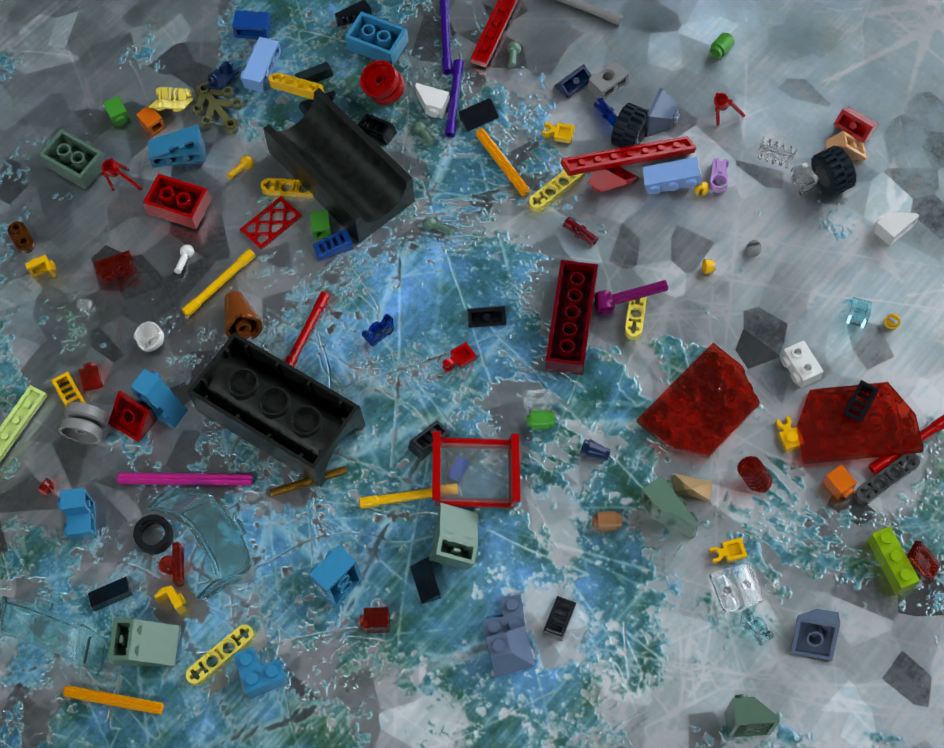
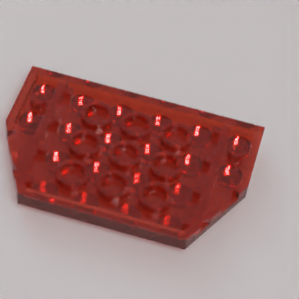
(702, 405)
(830, 436)

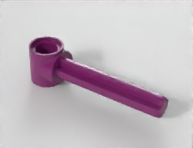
(606, 300)

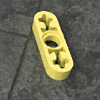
(638, 320)

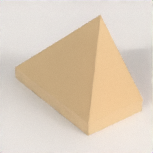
(692, 487)

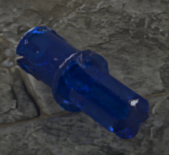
(606, 111)

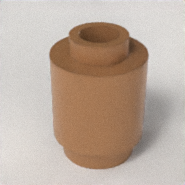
(607, 521)

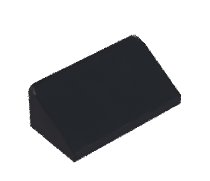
(316, 73)
(478, 114)
(486, 316)
(425, 581)
(110, 594)

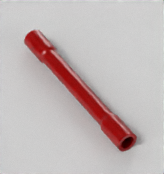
(319, 306)
(882, 462)

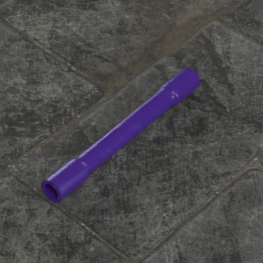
(445, 33)
(451, 122)

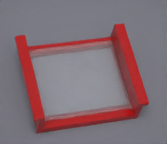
(475, 471)

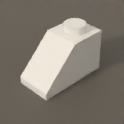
(433, 100)
(894, 225)

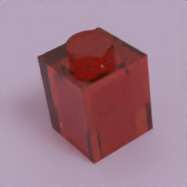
(376, 620)

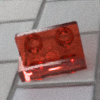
(114, 267)

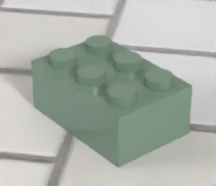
(72, 159)

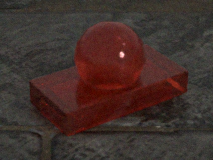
(923, 561)
(174, 564)

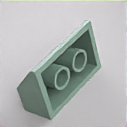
(749, 717)

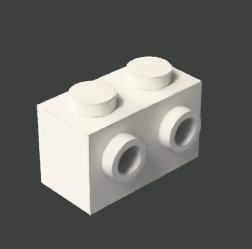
(801, 364)

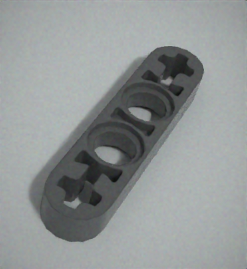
(888, 480)

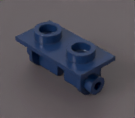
(221, 76)

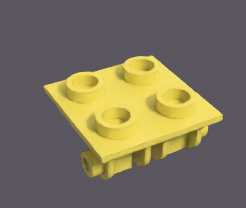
(169, 99)

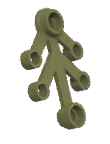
(216, 105)

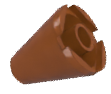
(240, 316)

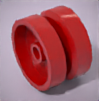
(382, 82)

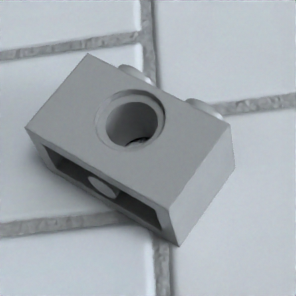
(617, 77)

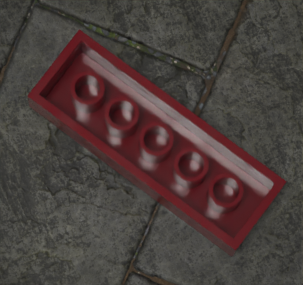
(571, 317)

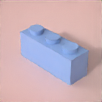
(260, 64)
(672, 175)

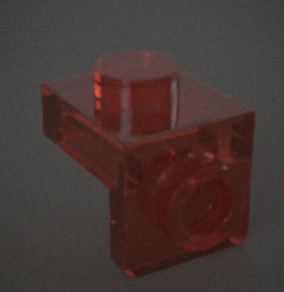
(91, 376)

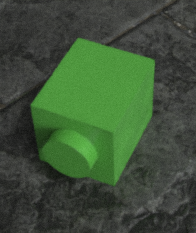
(116, 111)
(320, 224)

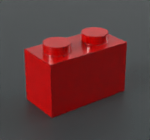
(856, 124)

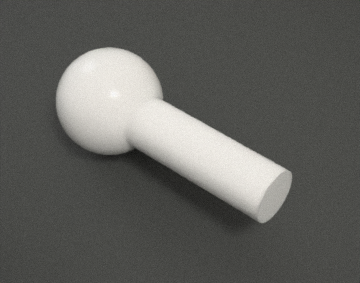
(186, 252)

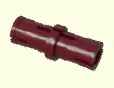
(580, 232)

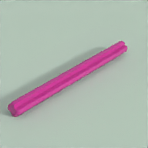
(185, 479)

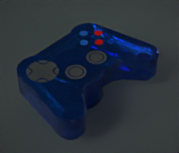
(379, 330)

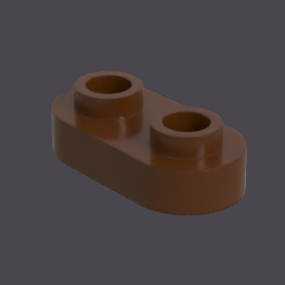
(20, 236)

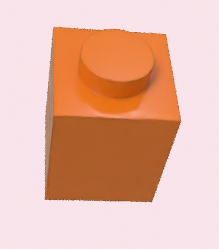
(150, 121)
(840, 482)

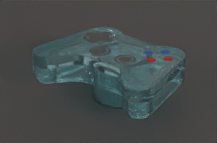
(755, 627)

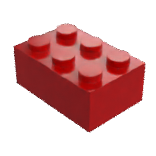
(177, 201)

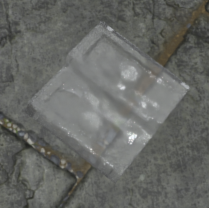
(736, 587)

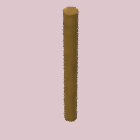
(305, 482)

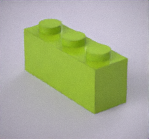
(893, 560)

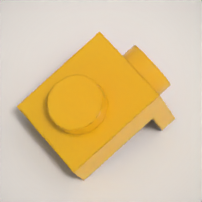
(41, 265)
(170, 593)

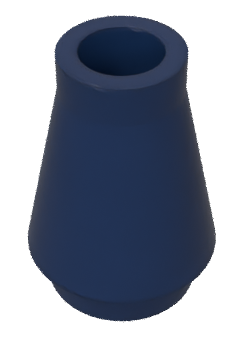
(592, 449)

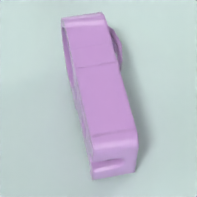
(718, 174)

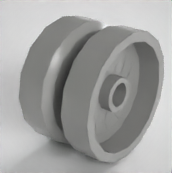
(83, 423)

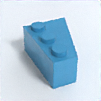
(177, 148)
(158, 397)

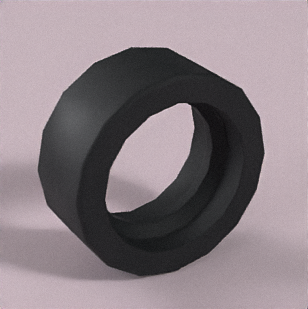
(149, 520)

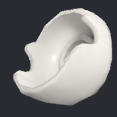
(149, 336)

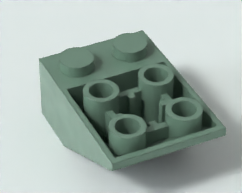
(668, 508)
(455, 537)
(143, 643)

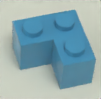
(79, 514)
(259, 678)

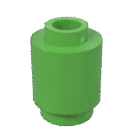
(722, 45)
(540, 420)

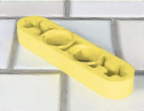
(553, 185)
(217, 651)

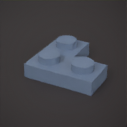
(512, 616)

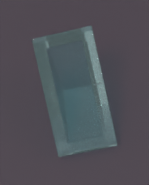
(859, 312)

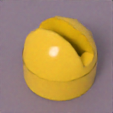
(704, 188)
(708, 266)
(890, 323)

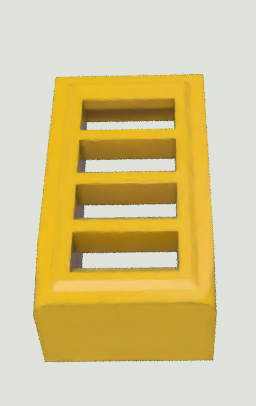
(62, 379)

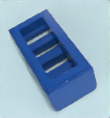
(335, 250)

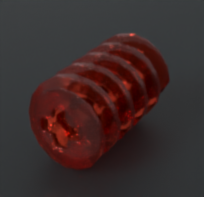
(754, 474)

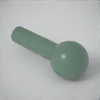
(513, 49)
(420, 129)
(430, 224)

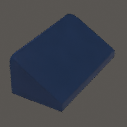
(573, 81)

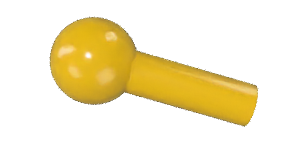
(245, 163)

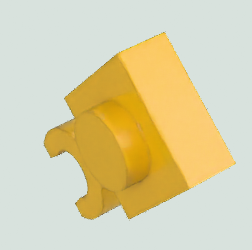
(561, 132)
(788, 435)
(731, 550)

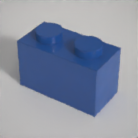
(251, 24)

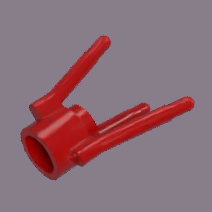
(722, 103)
(112, 169)

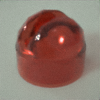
(45, 487)

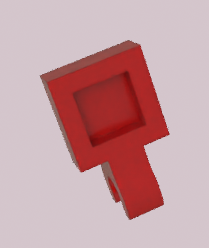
(460, 355)

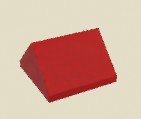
(131, 416)

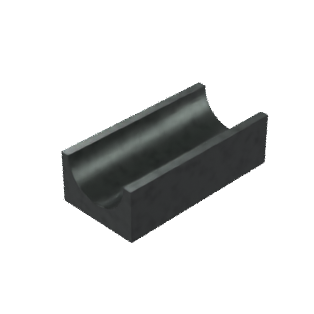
(342, 167)
(275, 407)

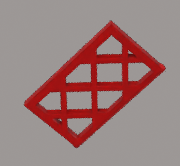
(271, 235)

